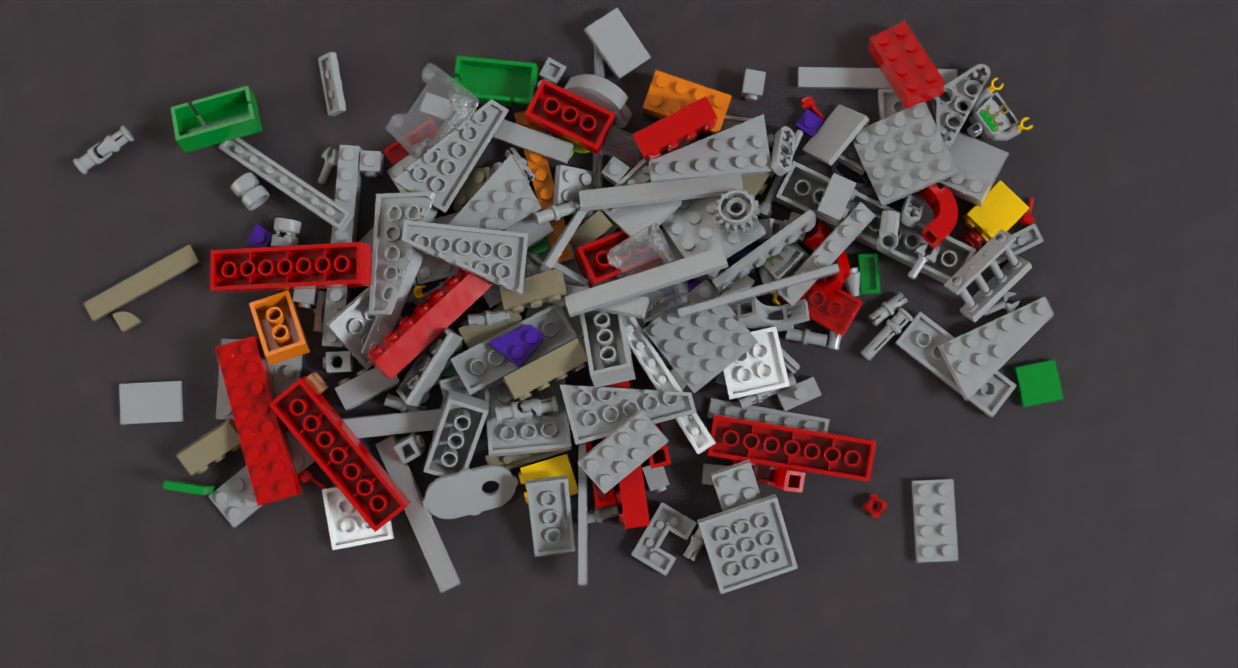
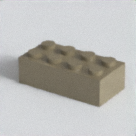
(548, 367)

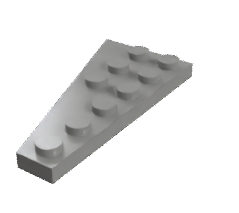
(731, 151)
(453, 158)
(498, 202)
(483, 252)
(390, 255)
(983, 351)
(601, 410)

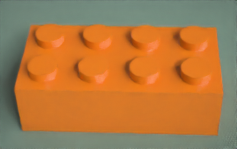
(672, 93)

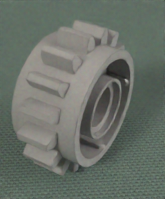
(736, 200)

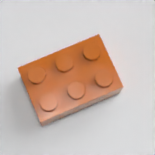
(279, 327)

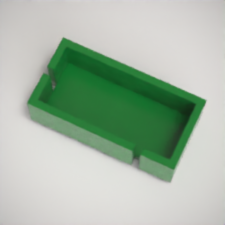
(498, 80)
(219, 119)

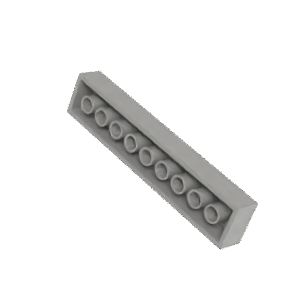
(804, 189)

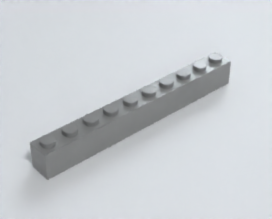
(347, 196)

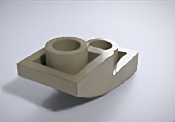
(591, 230)

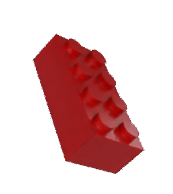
(906, 65)
(570, 117)
(675, 128)
(594, 262)

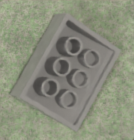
(976, 166)
(427, 368)

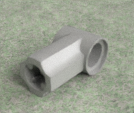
(888, 229)

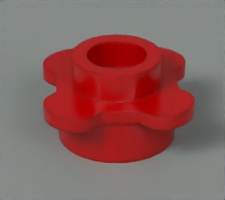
(972, 239)
(881, 505)

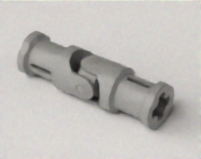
(105, 148)
(530, 408)

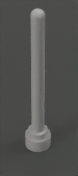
(765, 207)

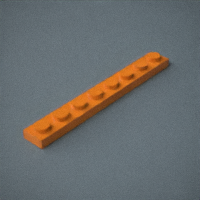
(544, 189)

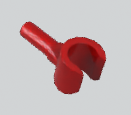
(809, 102)
(1026, 218)
(307, 475)

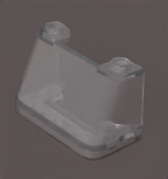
(435, 113)
(643, 252)

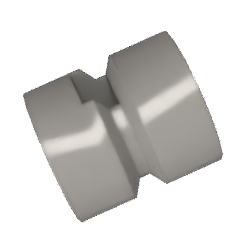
(248, 188)
(285, 232)

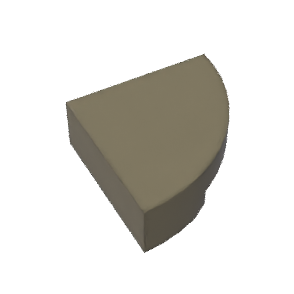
(126, 320)

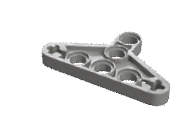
(957, 92)

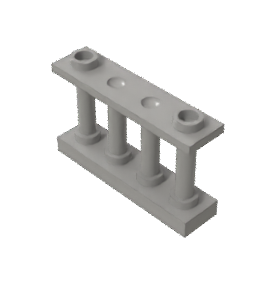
(998, 285)

